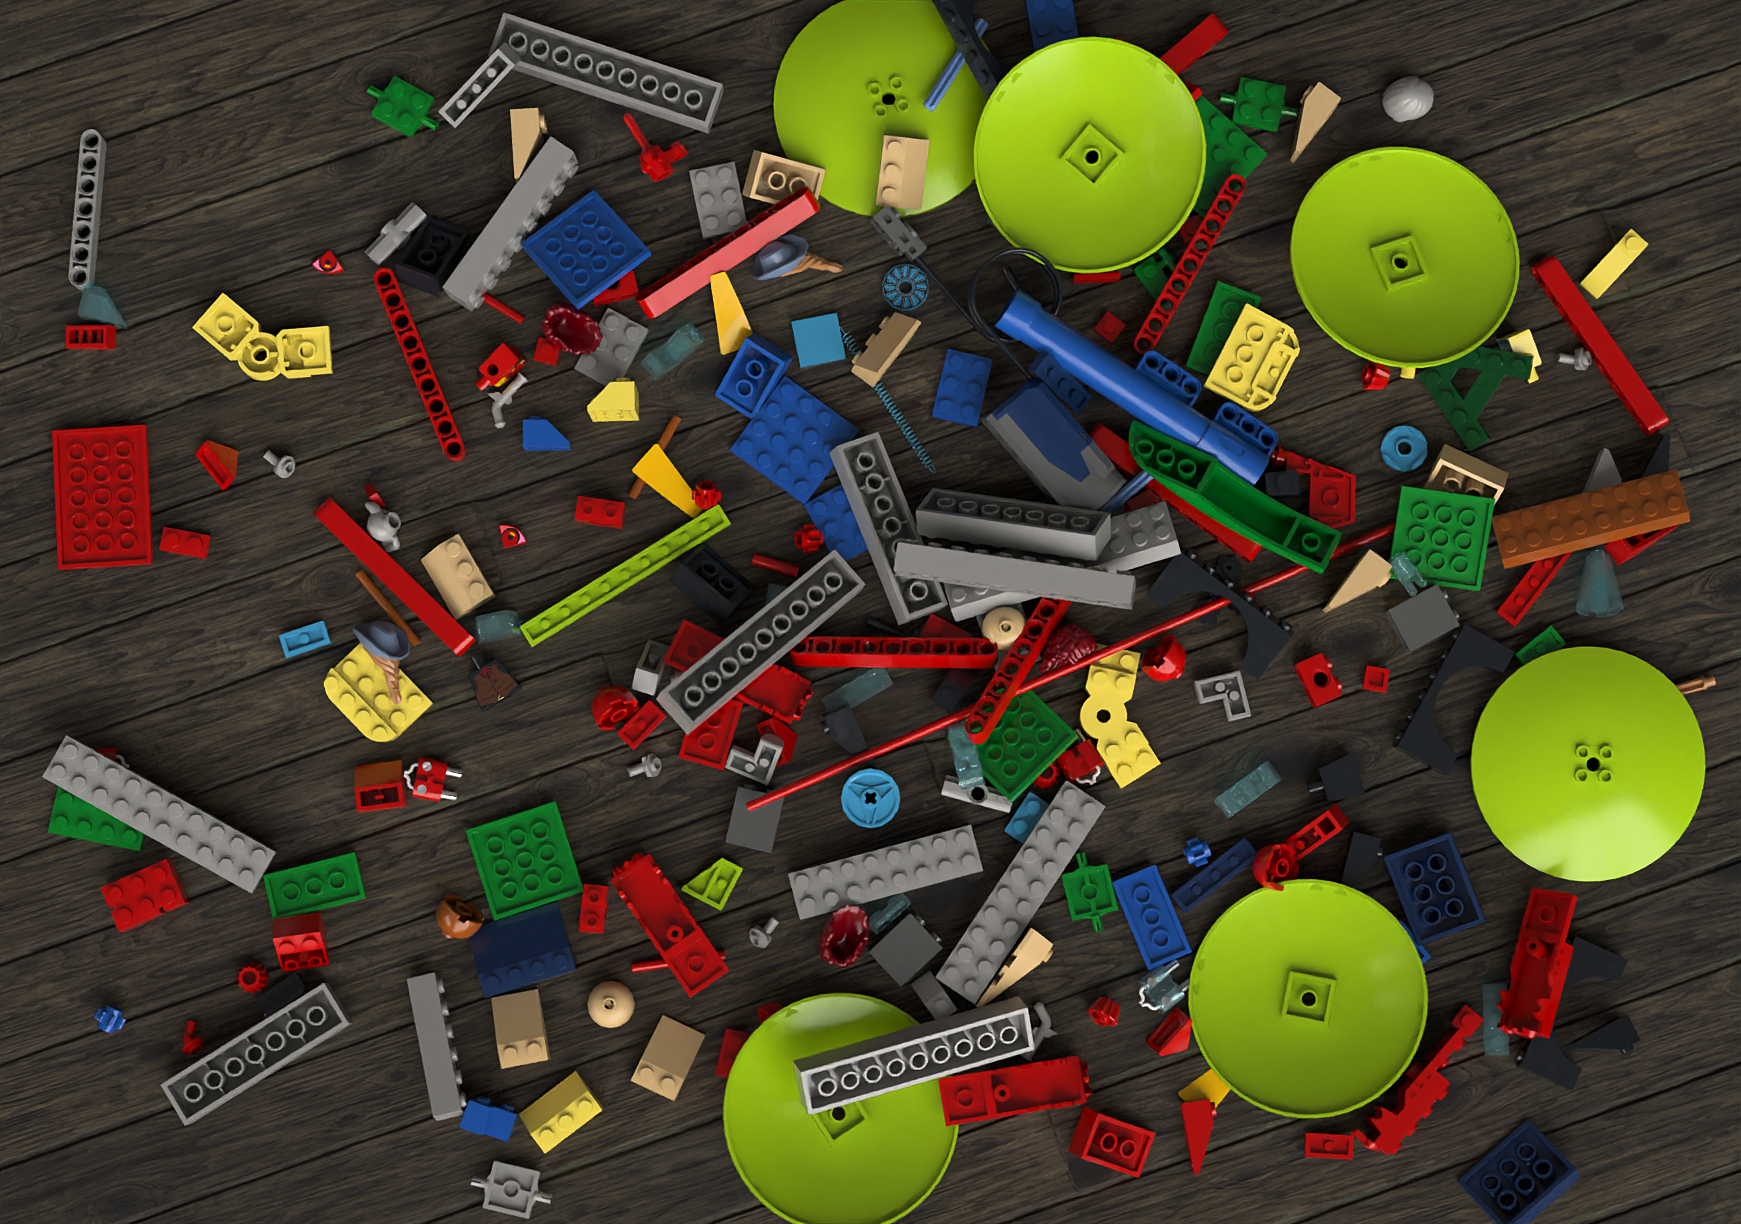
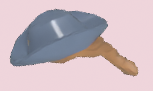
(788, 256)
(386, 647)

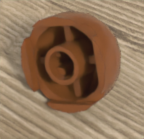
(457, 918)

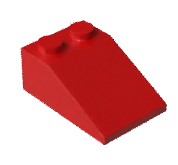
(1111, 1142)

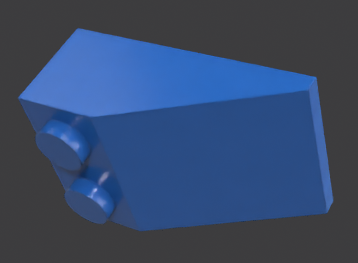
(753, 375)

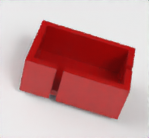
(143, 893)

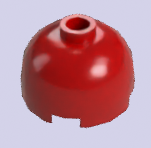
(1165, 661)
(613, 705)
(1274, 865)

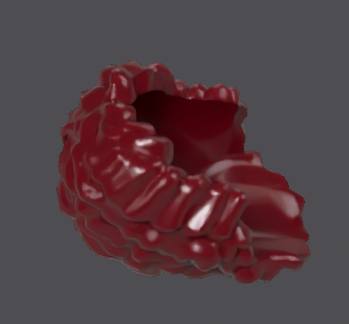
(571, 329)
(1067, 647)
(844, 936)

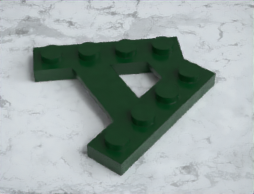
(1464, 412)

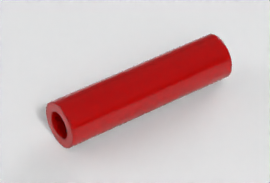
(775, 565)

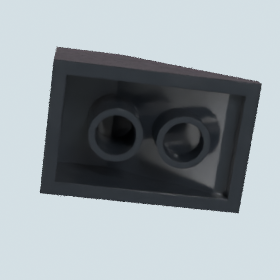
(431, 256)

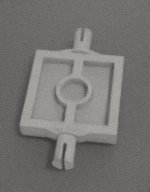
(511, 1189)

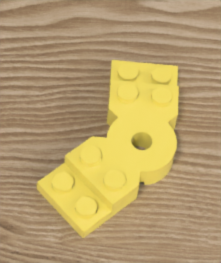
(240, 338)
(1118, 741)

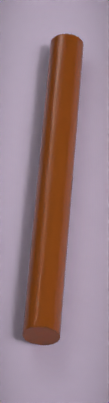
(663, 441)
(387, 607)

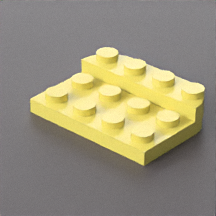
(1254, 360)
(364, 698)

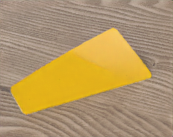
(730, 317)
(664, 478)
(1208, 1086)

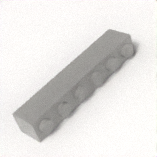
(436, 1047)

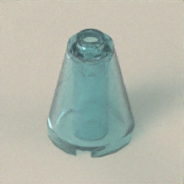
(1599, 587)

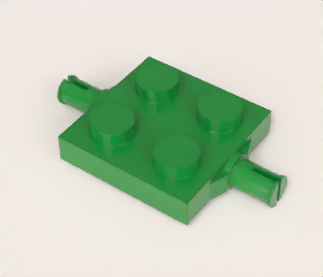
(1258, 104)
(403, 107)
(1089, 892)

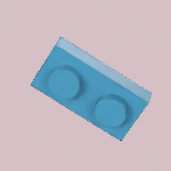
(305, 639)
(1026, 817)

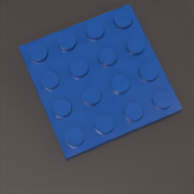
(586, 249)
(793, 440)

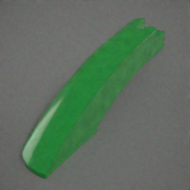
(1230, 500)

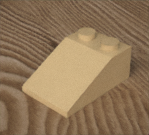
(1317, 107)
(527, 137)
(775, 178)
(1365, 576)
(520, 1029)
(668, 1058)

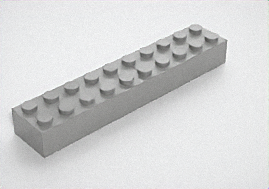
(610, 73)
(1135, 541)
(1015, 575)
(760, 642)
(159, 813)
(1020, 892)
(913, 1055)

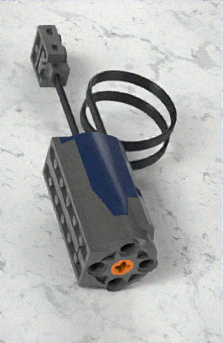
(1030, 419)

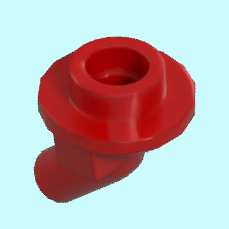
(192, 1044)

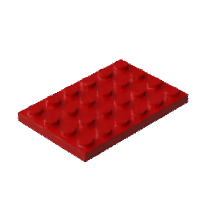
(102, 497)

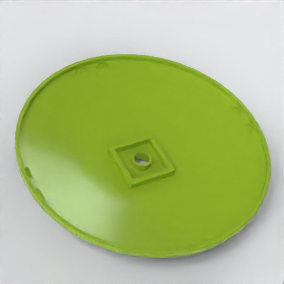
(1079, 101)
(833, 105)
(1416, 210)
(1535, 755)
(1251, 992)
(823, 1169)

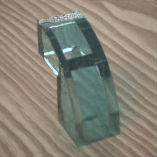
(673, 352)

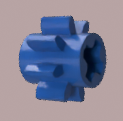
(1196, 851)
(109, 1018)

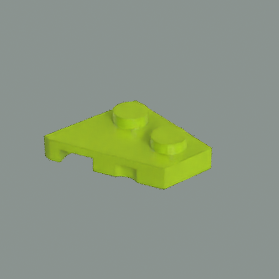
(715, 883)

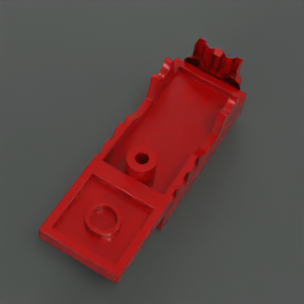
(773, 692)
(668, 923)
(1538, 965)
(1014, 1090)
(1414, 1098)

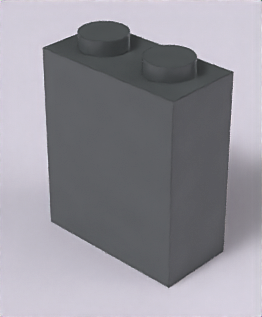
(1422, 618)
(754, 828)
(906, 949)

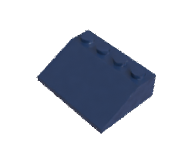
(1435, 888)
(522, 950)
(1519, 1177)

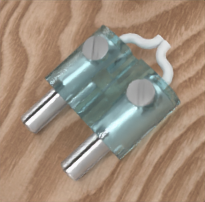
(1161, 988)

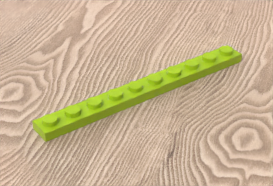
(625, 575)

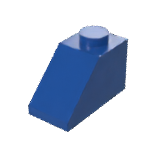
(542, 436)

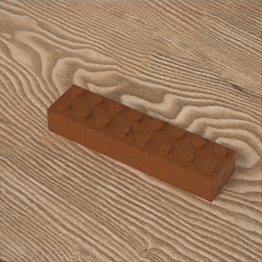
(1591, 519)

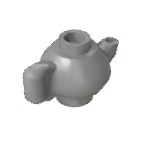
(383, 526)

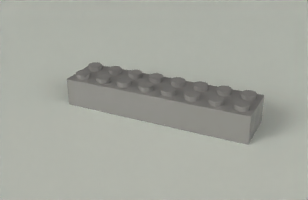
(511, 224)
(884, 522)
(1013, 524)
(885, 872)
(256, 1053)

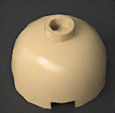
(1008, 618)
(618, 1012)

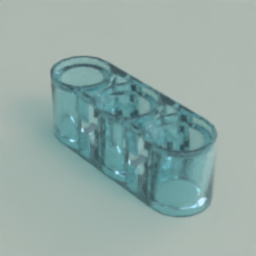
(965, 757)
(1247, 789)

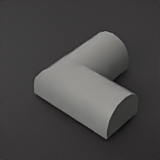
(1228, 688)
(757, 765)

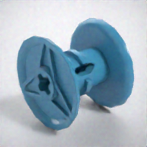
(870, 782)

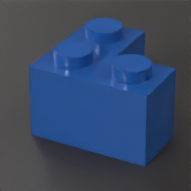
(489, 1119)

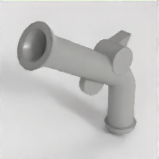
(505, 397)
(1041, 1032)

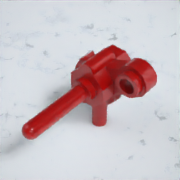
(653, 159)

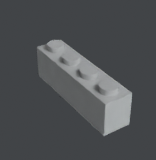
(480, 85)

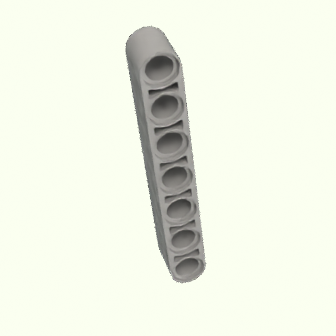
(85, 199)

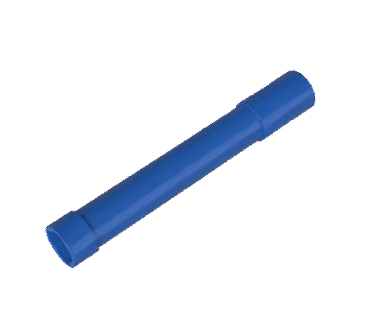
(1144, 389)

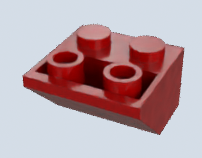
(380, 786)
(300, 941)

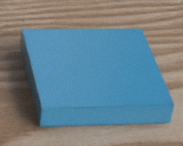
(818, 340)

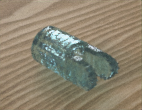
(1404, 569)

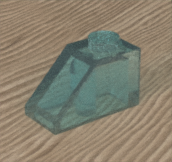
(100, 307)

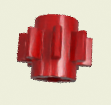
(706, 494)
(808, 538)

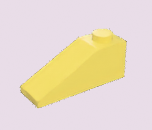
(1613, 264)

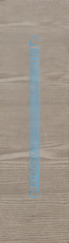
(892, 407)

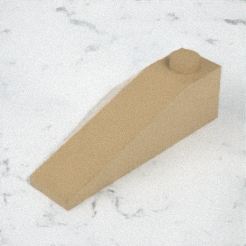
(1024, 958)

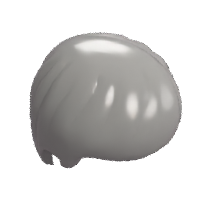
(1407, 99)

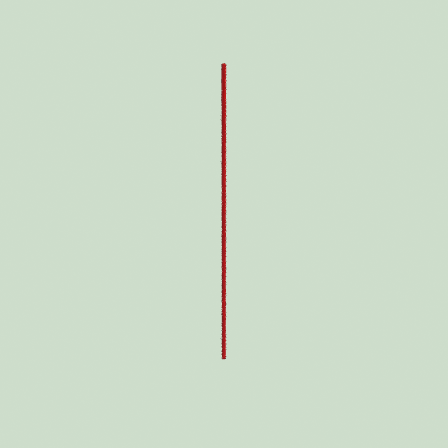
(1056, 673)

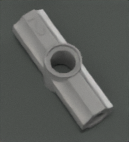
(395, 234)
(992, 796)

